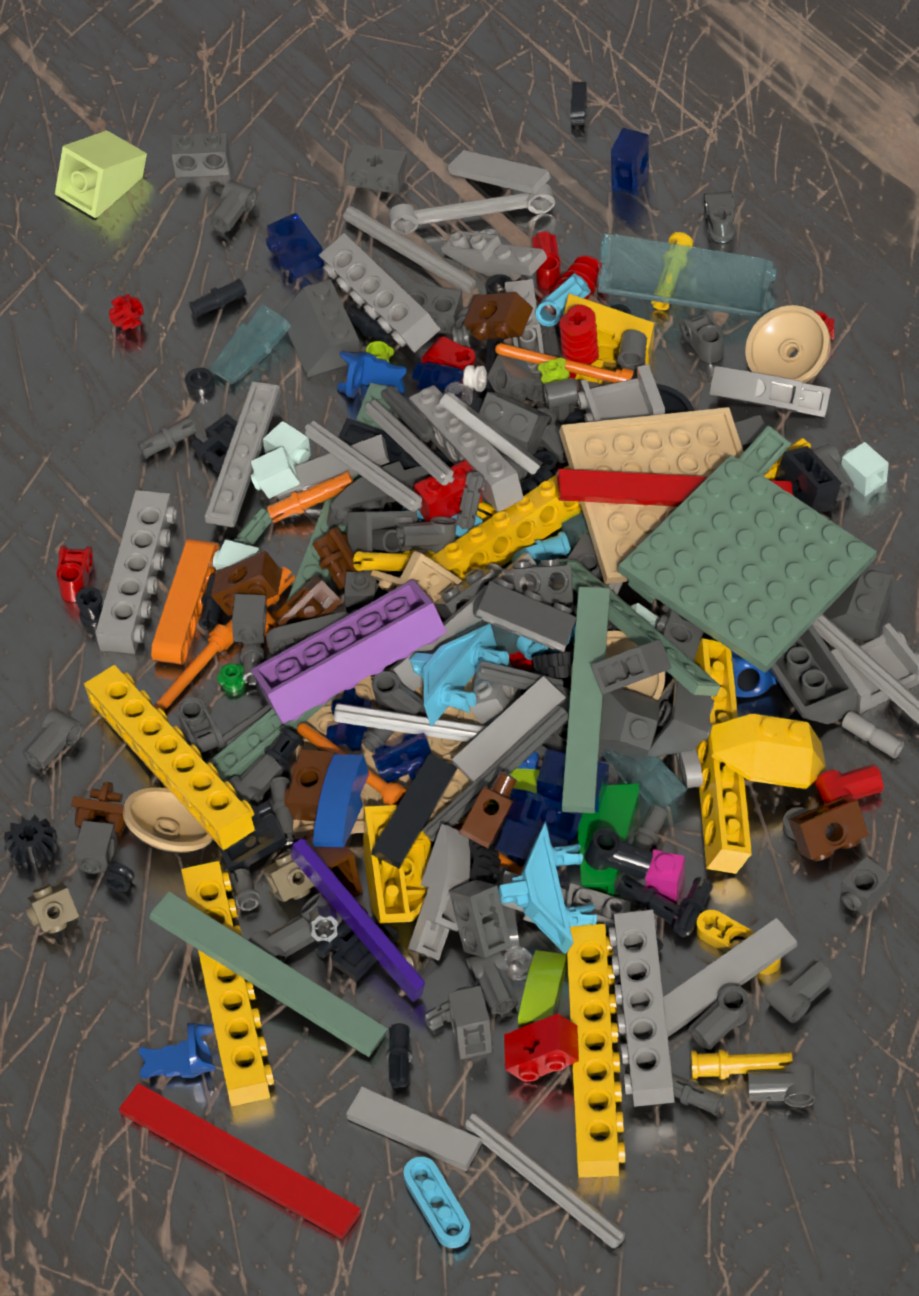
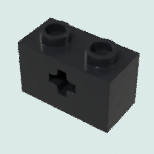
(810, 479)

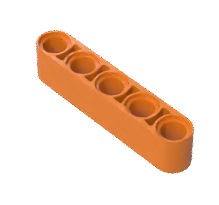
(184, 603)

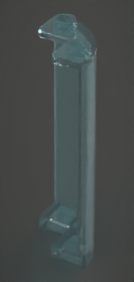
(685, 275)

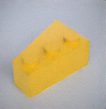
(611, 326)

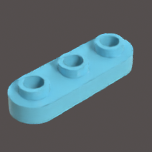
(434, 1190)

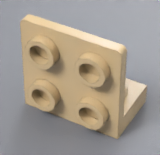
(425, 572)

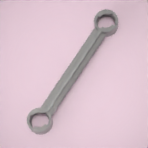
(468, 209)

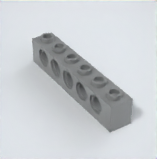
(379, 293)
(462, 443)
(136, 572)
(655, 1084)

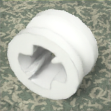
(475, 377)

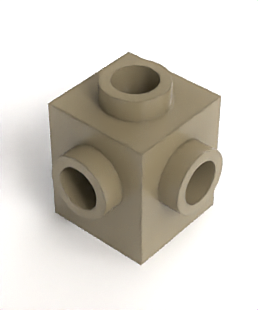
(287, 878)
(61, 912)

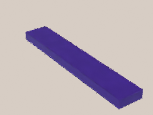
(358, 920)

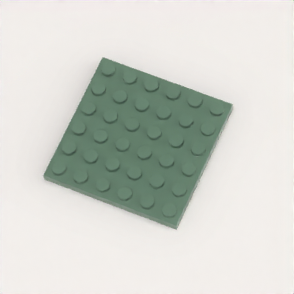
(747, 563)

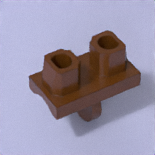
(336, 555)
(89, 809)

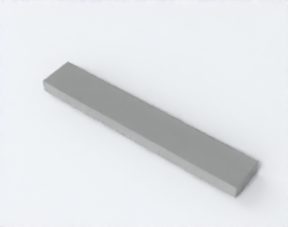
(244, 448)
(454, 624)
(730, 969)

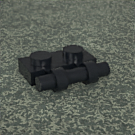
(218, 436)
(256, 845)
(353, 956)

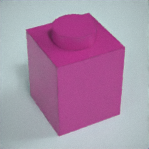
(666, 874)

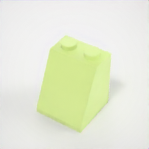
(98, 171)

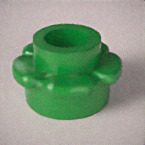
(228, 682)

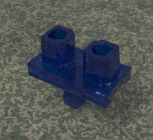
(436, 374)
(348, 733)
(402, 758)

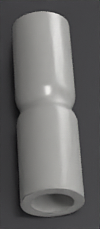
(869, 732)

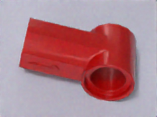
(550, 270)
(854, 783)

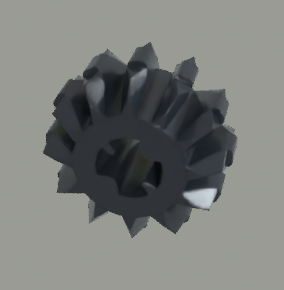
(30, 842)

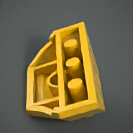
(769, 750)
(393, 892)

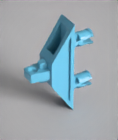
(452, 668)
(541, 894)

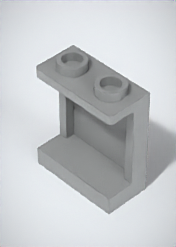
(622, 399)
(892, 654)

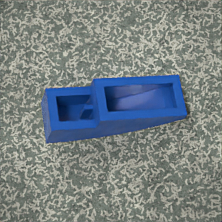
(340, 800)

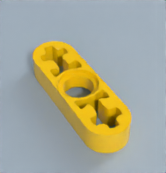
(733, 928)

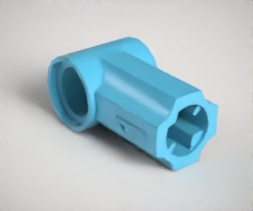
(558, 298)

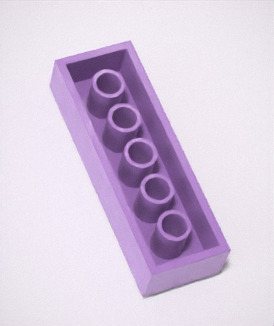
(348, 651)

